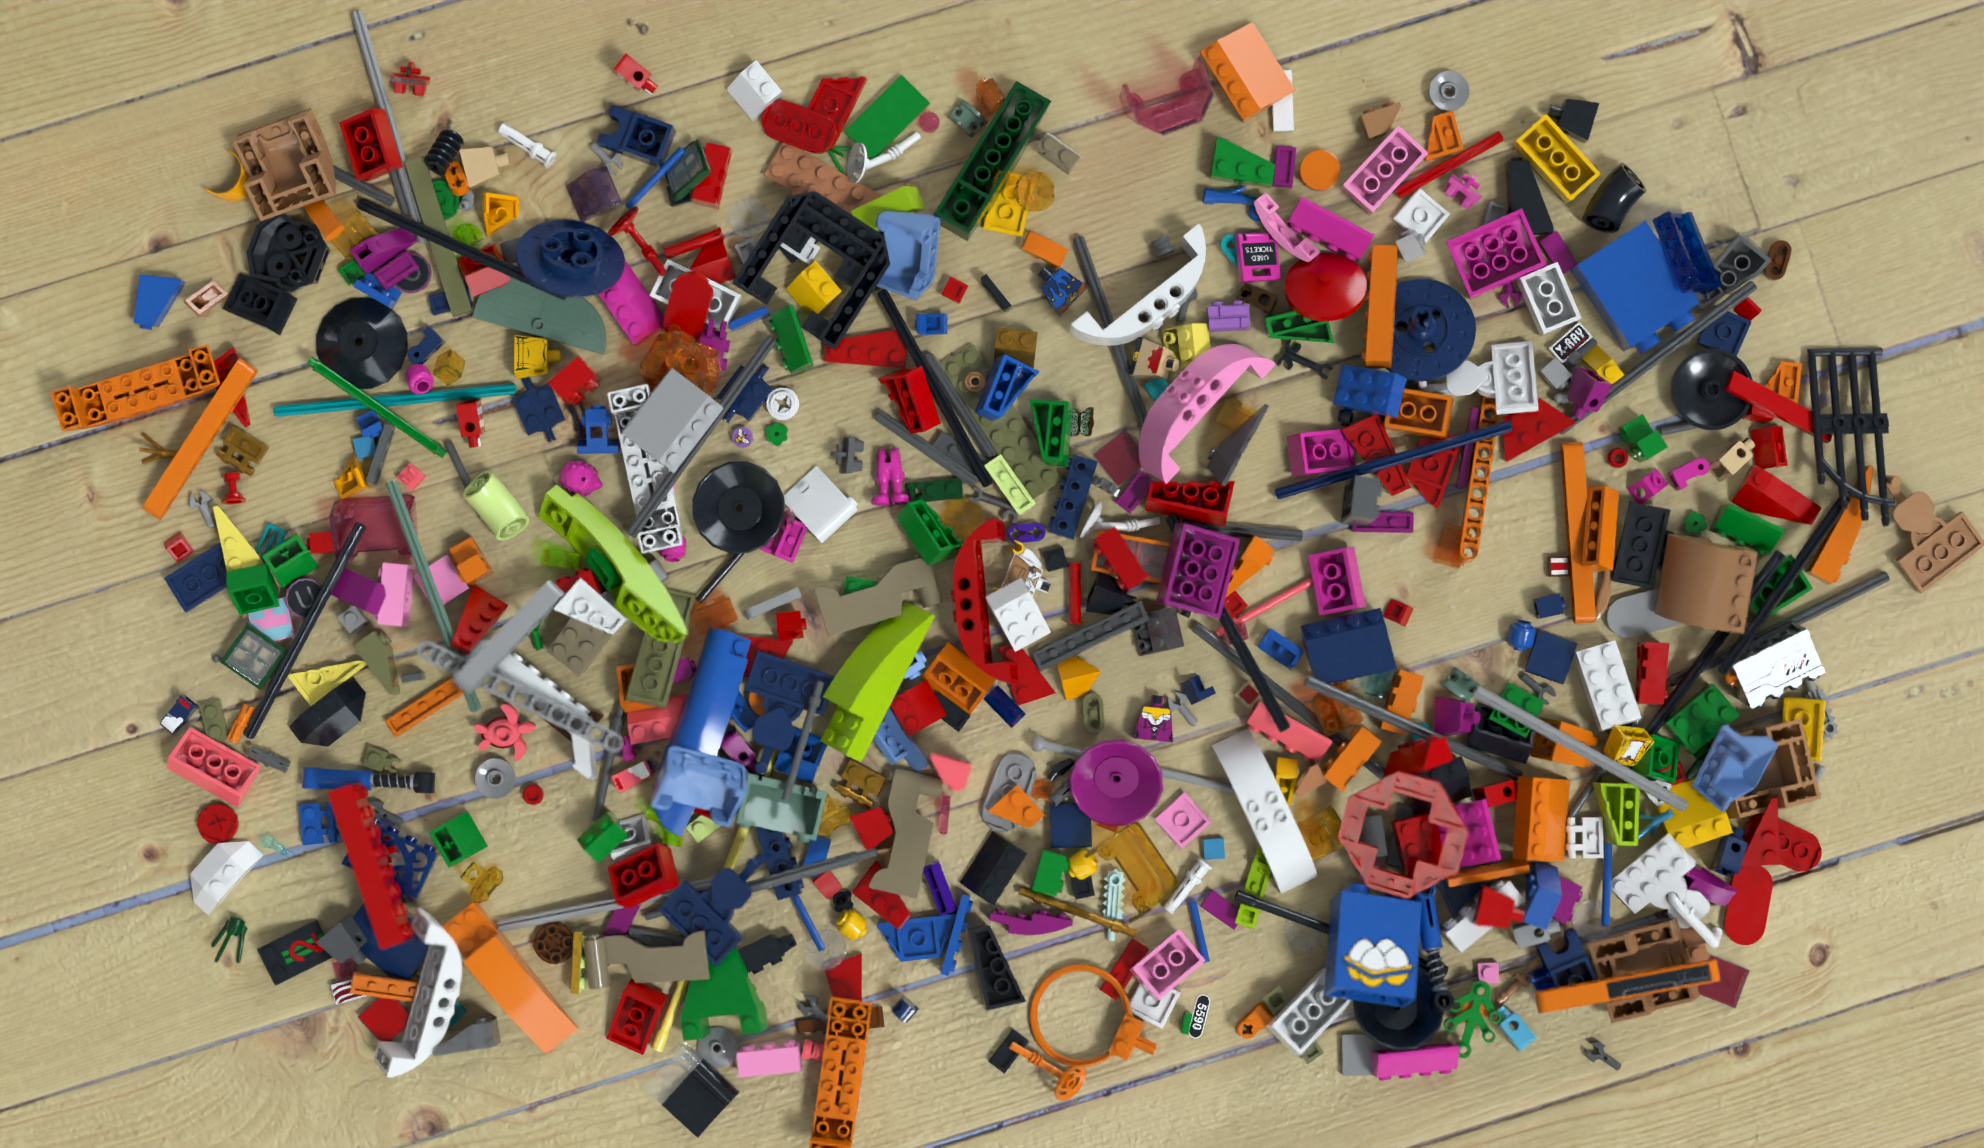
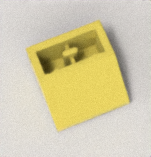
(1187, 342)

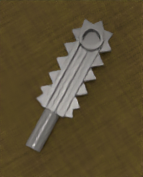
(1829, 727)

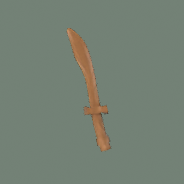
(1604, 593)
(1555, 946)

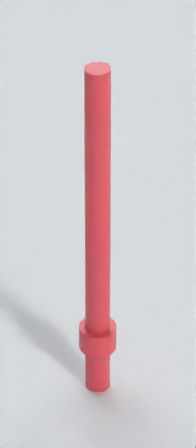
(1269, 604)

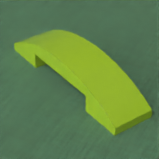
(1255, 885)

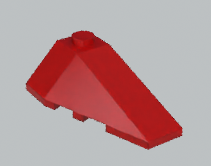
(1771, 497)

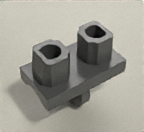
(845, 455)

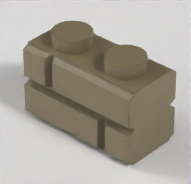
(1057, 153)

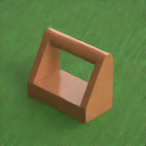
(1309, 780)

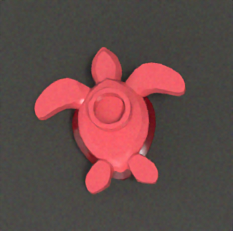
(505, 731)

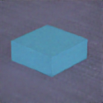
(365, 447)
(1213, 848)

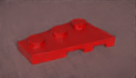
(886, 904)
(846, 979)

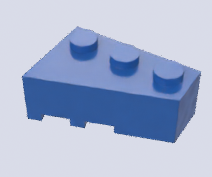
(1003, 386)

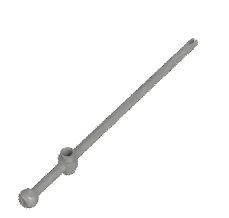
(1039, 744)

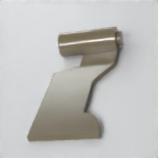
(880, 601)
(911, 835)
(644, 962)

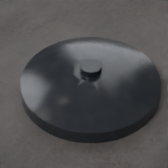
(1700, 390)

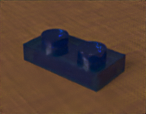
(1004, 706)

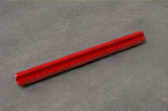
(1449, 165)

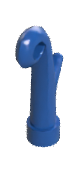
(1231, 196)

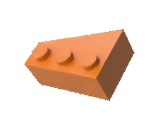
(1402, 697)
(1351, 756)

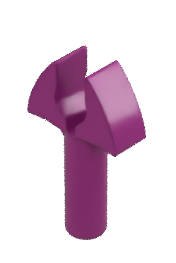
(1510, 291)

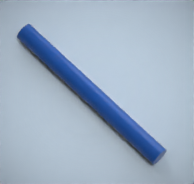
(655, 177)
(1606, 888)

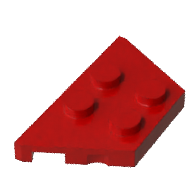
(837, 99)
(1533, 428)
(1432, 472)
(769, 646)

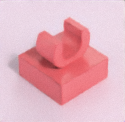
(411, 477)

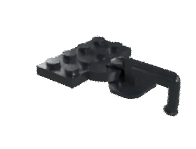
(1642, 545)

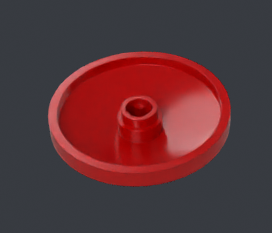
(1325, 287)

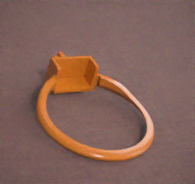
(1127, 1035)

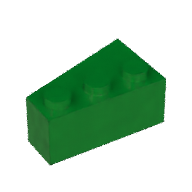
(1296, 327)

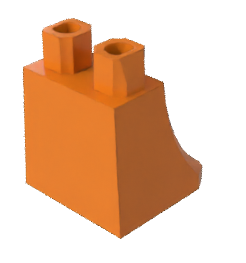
(1549, 750)

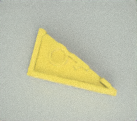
(235, 548)
(319, 682)

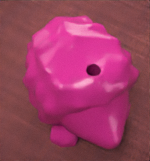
(579, 478)

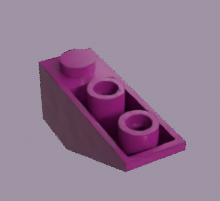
(381, 248)

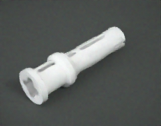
(535, 150)
(1193, 877)

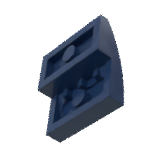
(1550, 657)
(1069, 827)

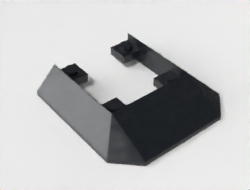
(819, 218)

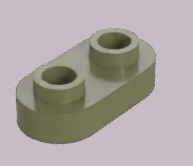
(1091, 713)

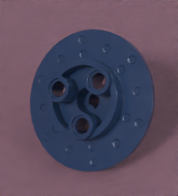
(570, 258)
(1449, 335)

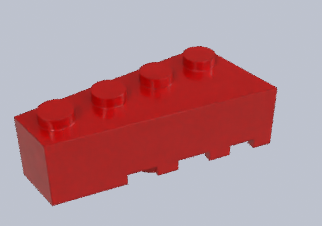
(1191, 500)

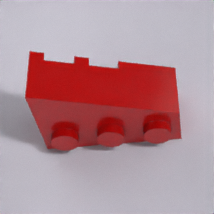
(913, 398)

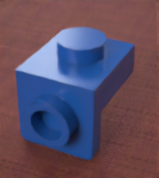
(931, 324)
(369, 424)

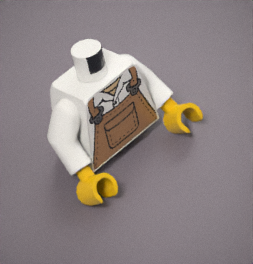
(1027, 566)

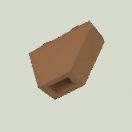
(1378, 122)

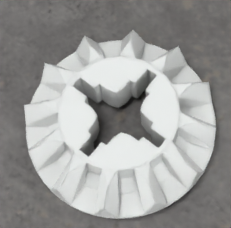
(781, 394)

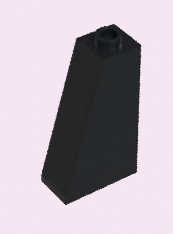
(1525, 195)

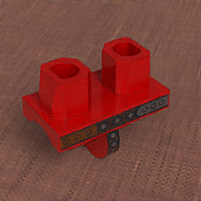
(419, 82)

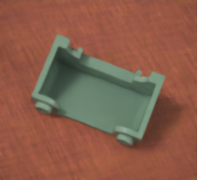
(766, 809)

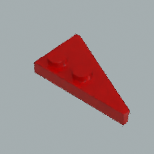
(1765, 843)

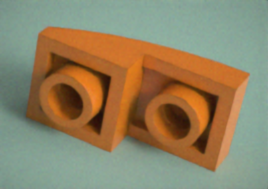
(1044, 248)

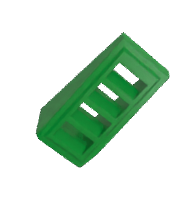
(603, 569)

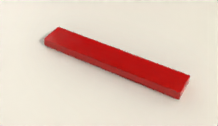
(1772, 403)

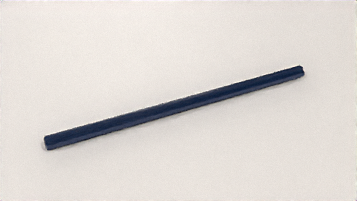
(1394, 459)

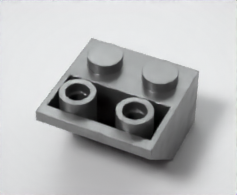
(1159, 633)

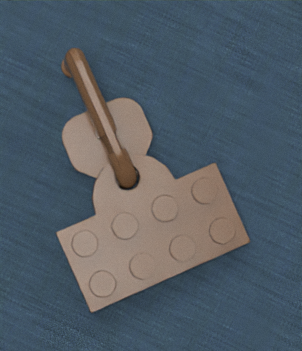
(1941, 545)

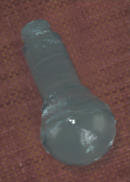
(269, 842)

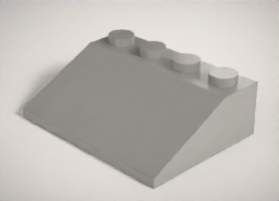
(672, 420)

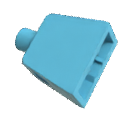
(1522, 1035)

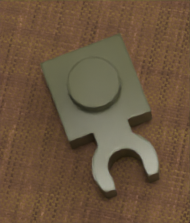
(378, 759)

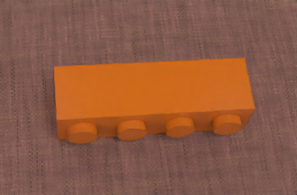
(1600, 528)

